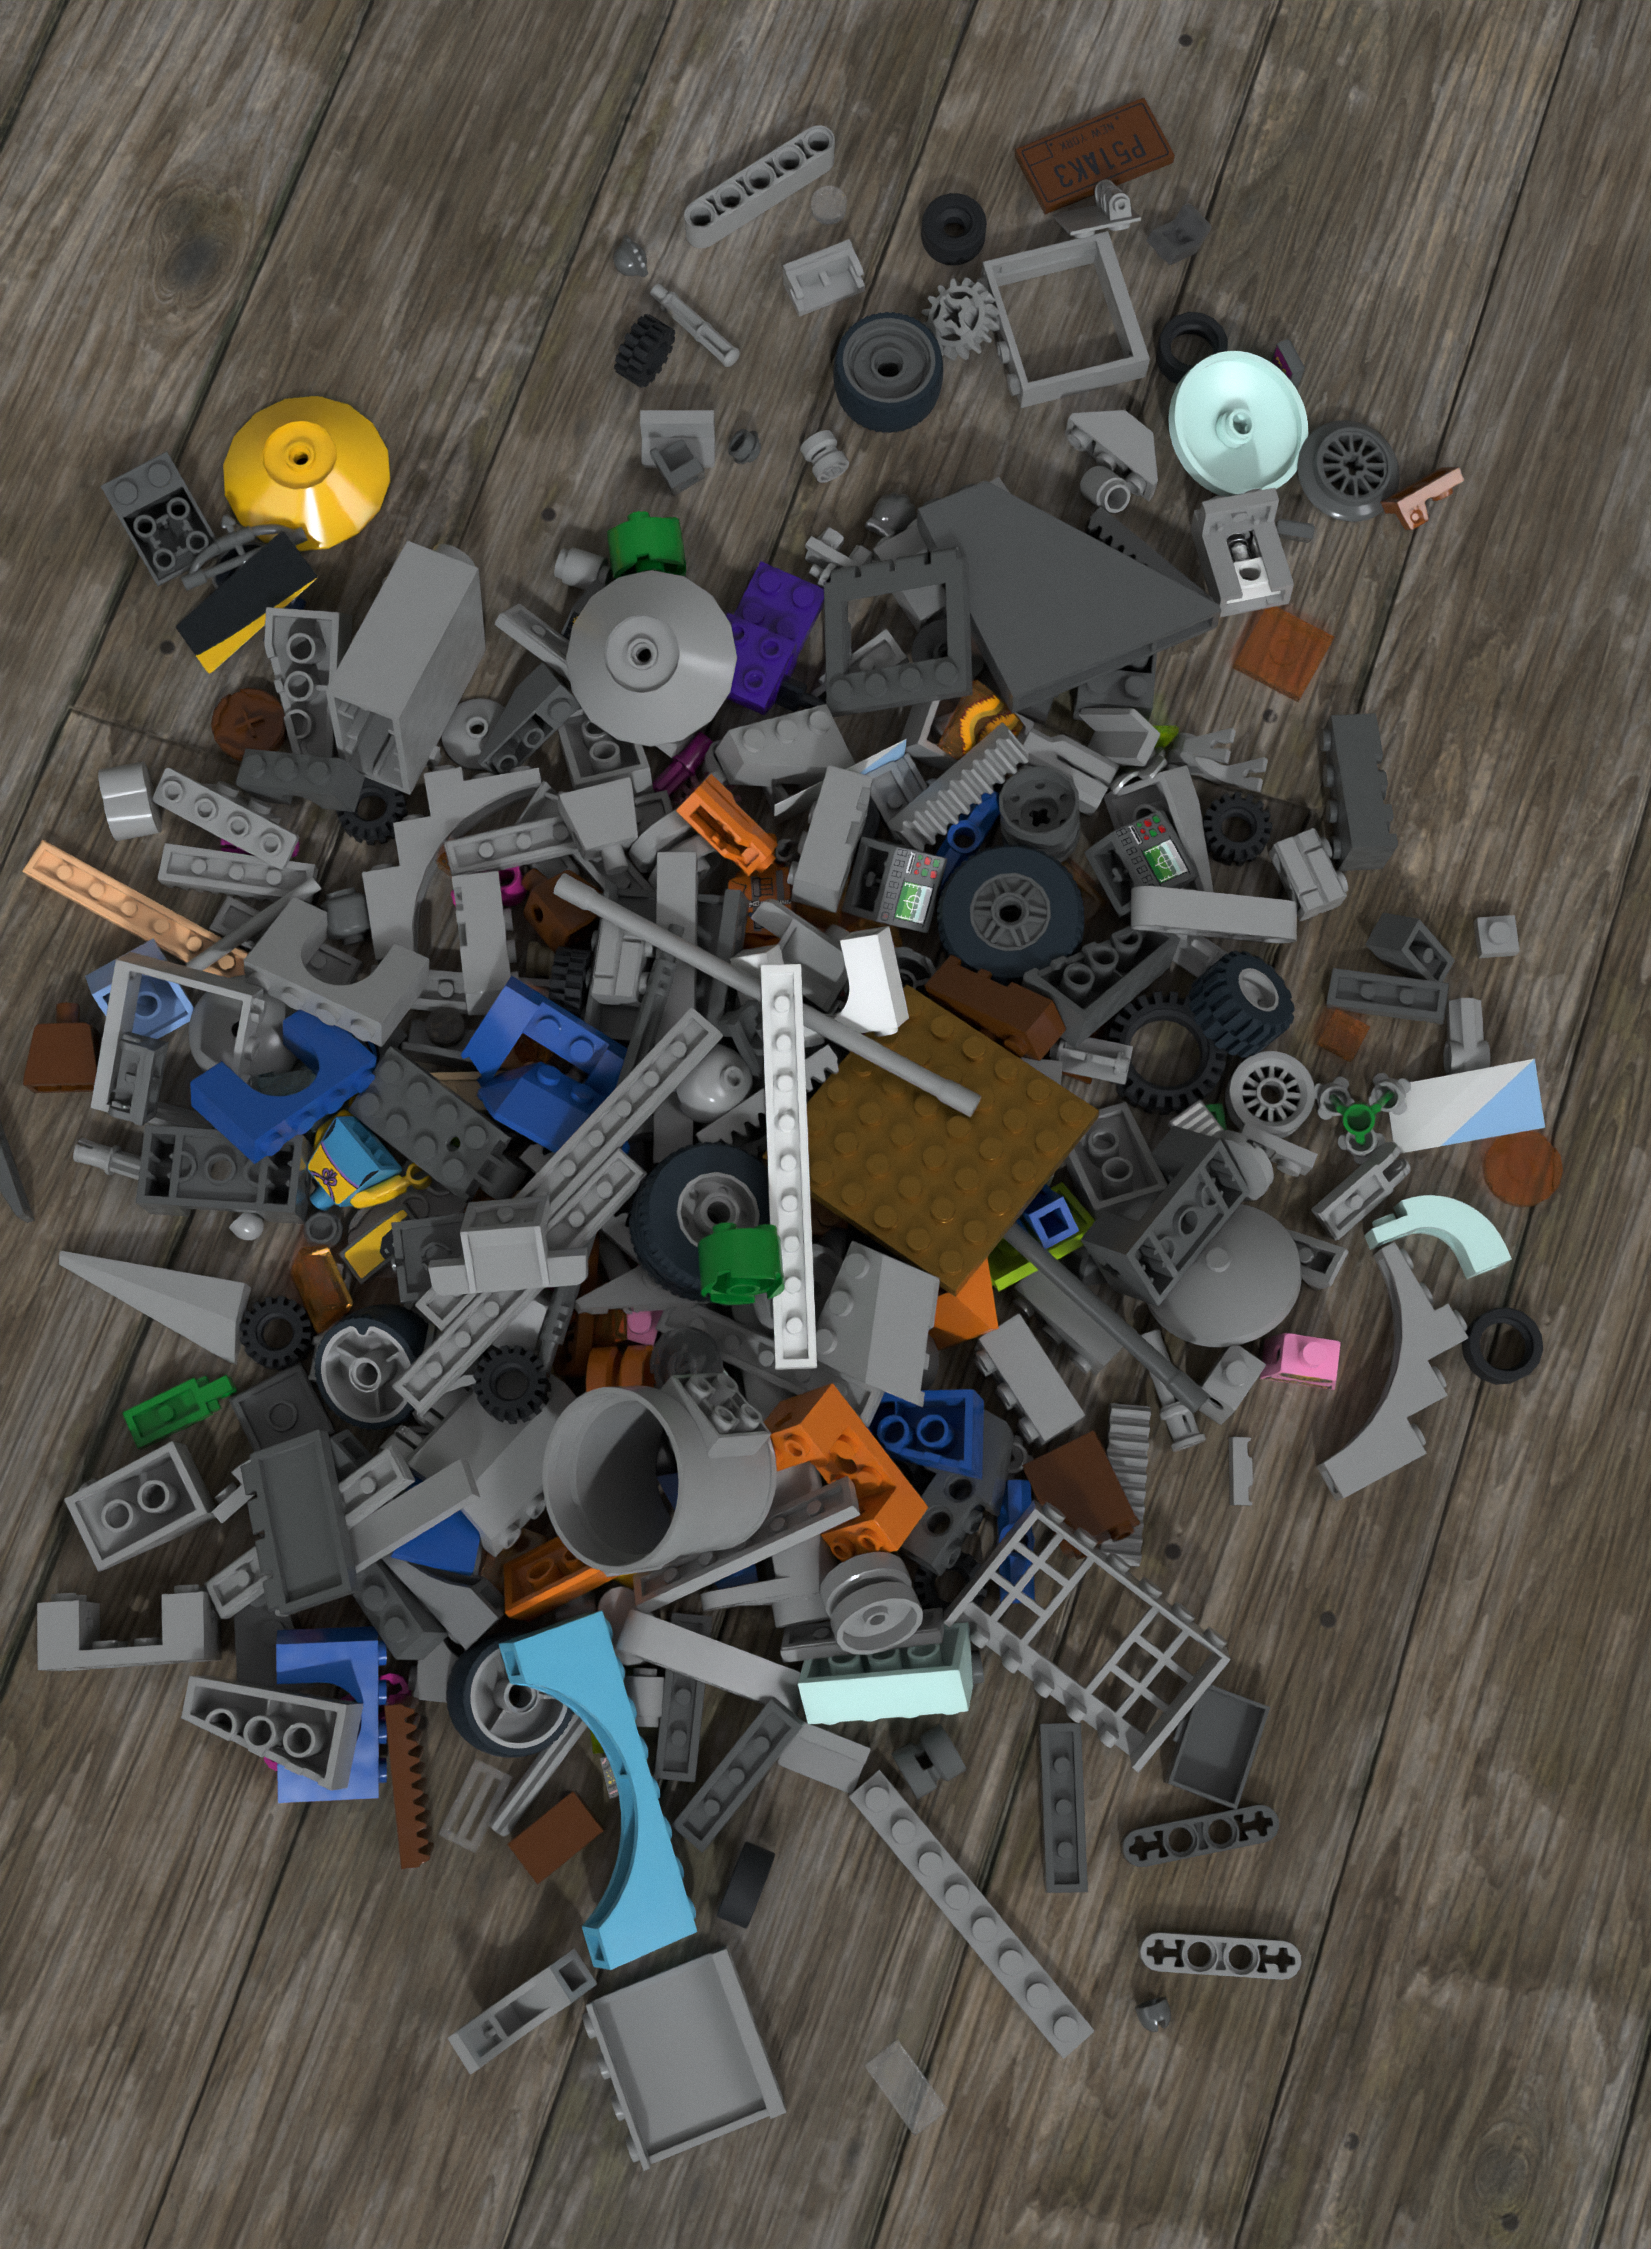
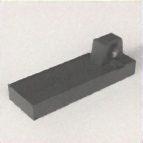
(1387, 996)

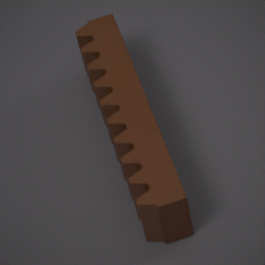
(408, 1781)

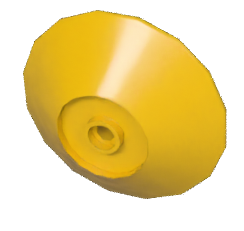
(328, 494)

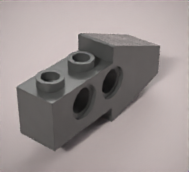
(965, 1516)

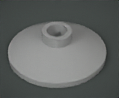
(457, 738)

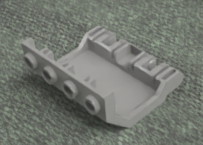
(501, 1455)

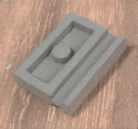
(894, 788)

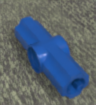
(974, 825)
(1015, 1502)

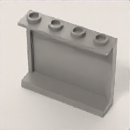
(683, 2057)

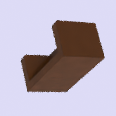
(556, 1836)

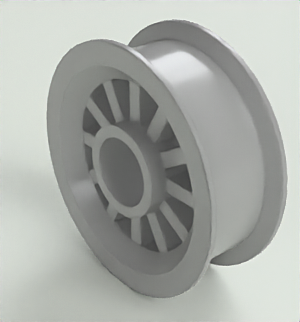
(1287, 1066)

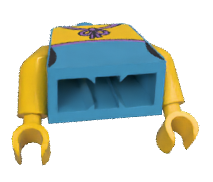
(356, 1166)

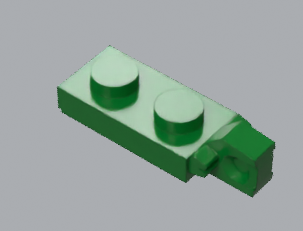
(176, 1409)

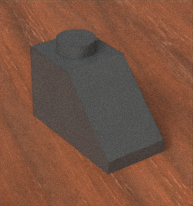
(1409, 948)

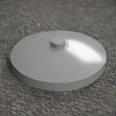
(1236, 1285)

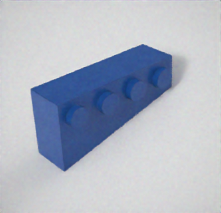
(938, 1435)

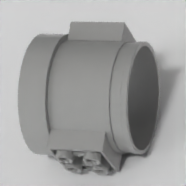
(605, 1482)

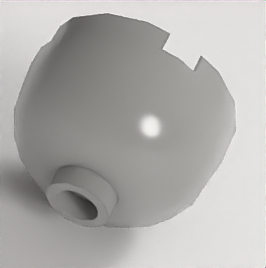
(715, 1085)

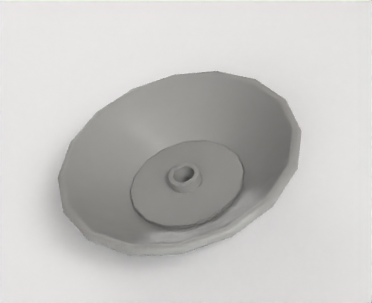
(688, 663)

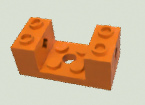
(828, 1433)

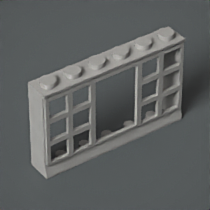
(1049, 1678)

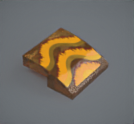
(975, 719)

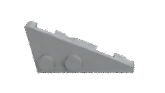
(633, 1291)

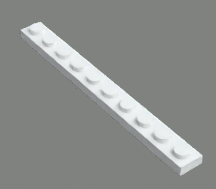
(788, 1163)

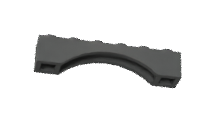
(460, 1602)

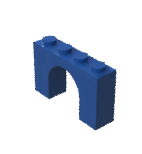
(263, 1122)
(351, 1661)

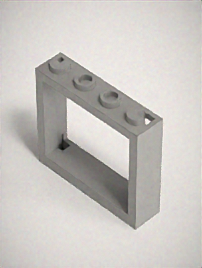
(1052, 259)
(121, 1017)

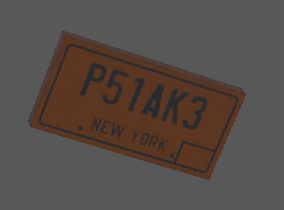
(1108, 147)

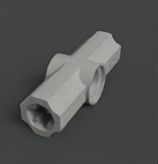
(1465, 1042)

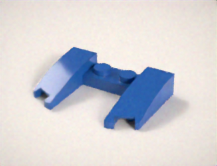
(526, 1011)

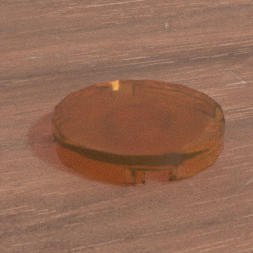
(1522, 1169)

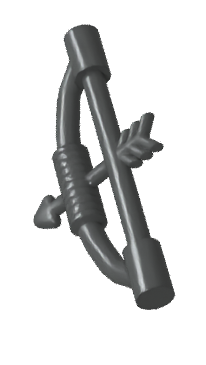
(234, 539)

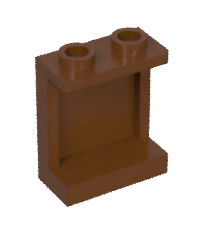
(1084, 1489)

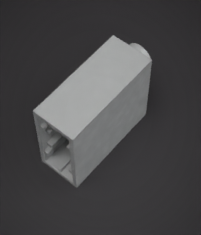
(408, 665)

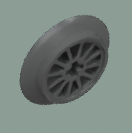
(1320, 488)

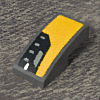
(373, 1249)

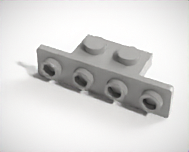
(228, 816)

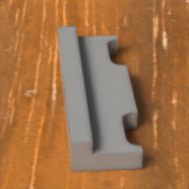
(1239, 1471)

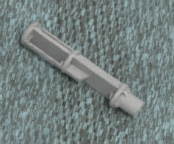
(695, 325)

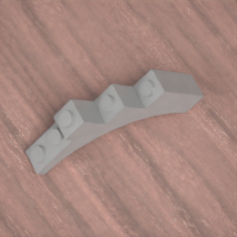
(455, 807)
(1412, 1384)

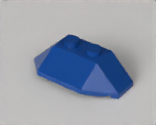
(541, 1103)

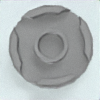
(1251, 1162)

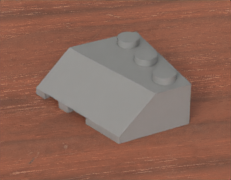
(879, 1322)

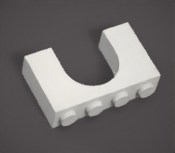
(875, 985)

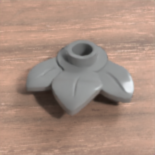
(1153, 766)

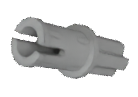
(108, 1158)

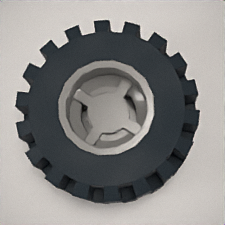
(1241, 1004)

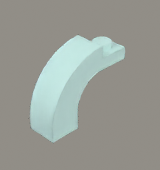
(1454, 1222)

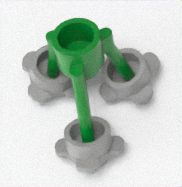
(1360, 1117)

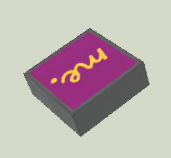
(1288, 361)

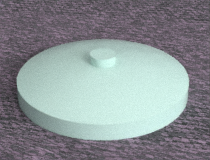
(1237, 423)

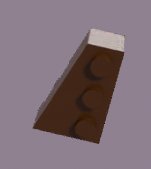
(1007, 1015)

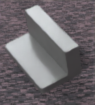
(666, 427)
(1121, 735)
(825, 1757)

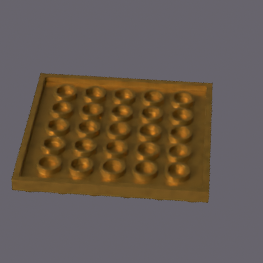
(922, 1173)

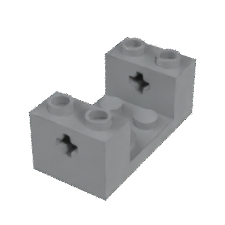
(71, 1634)

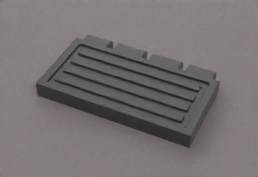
(302, 1524)

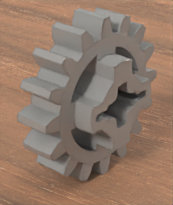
(951, 312)

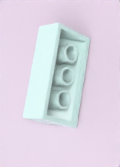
(890, 1682)

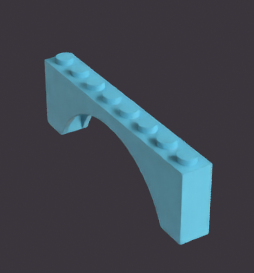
(646, 1893)

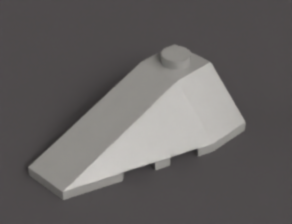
(304, 656)
(1177, 797)

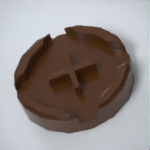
(248, 722)

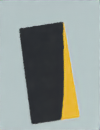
(240, 603)

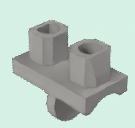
(825, 556)

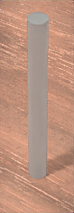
(252, 926)

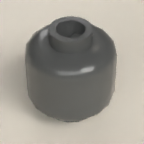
(346, 916)

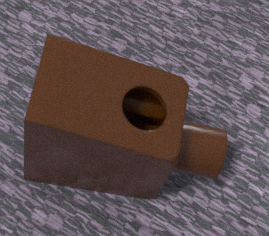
(553, 917)
(63, 1054)

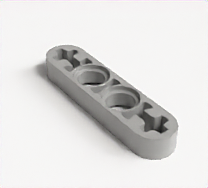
(1219, 1955)

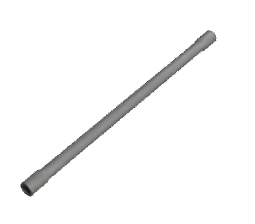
(588, 899)

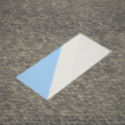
(803, 800)
(1469, 1107)

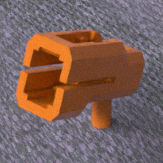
(727, 827)

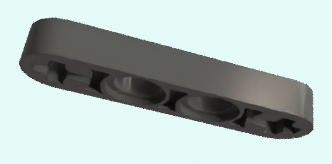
(1200, 1839)

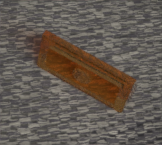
(320, 1286)

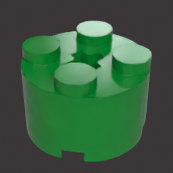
(646, 545)
(740, 1263)

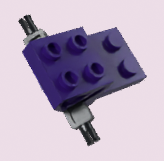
(768, 638)

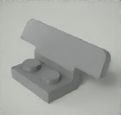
(801, 943)
(507, 1251)

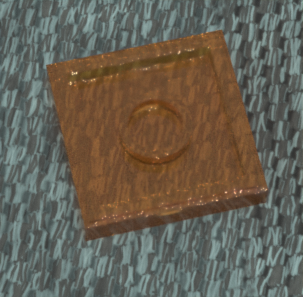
(1283, 652)

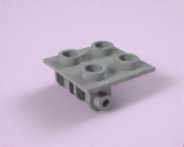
(1110, 212)

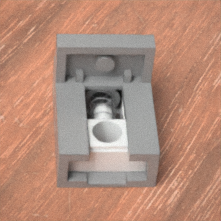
(1234, 526)

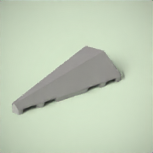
(191, 1304)

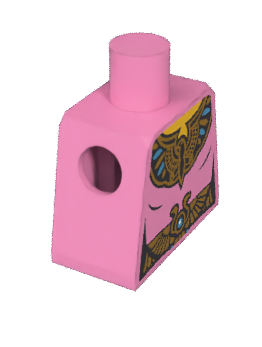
(1301, 1360)

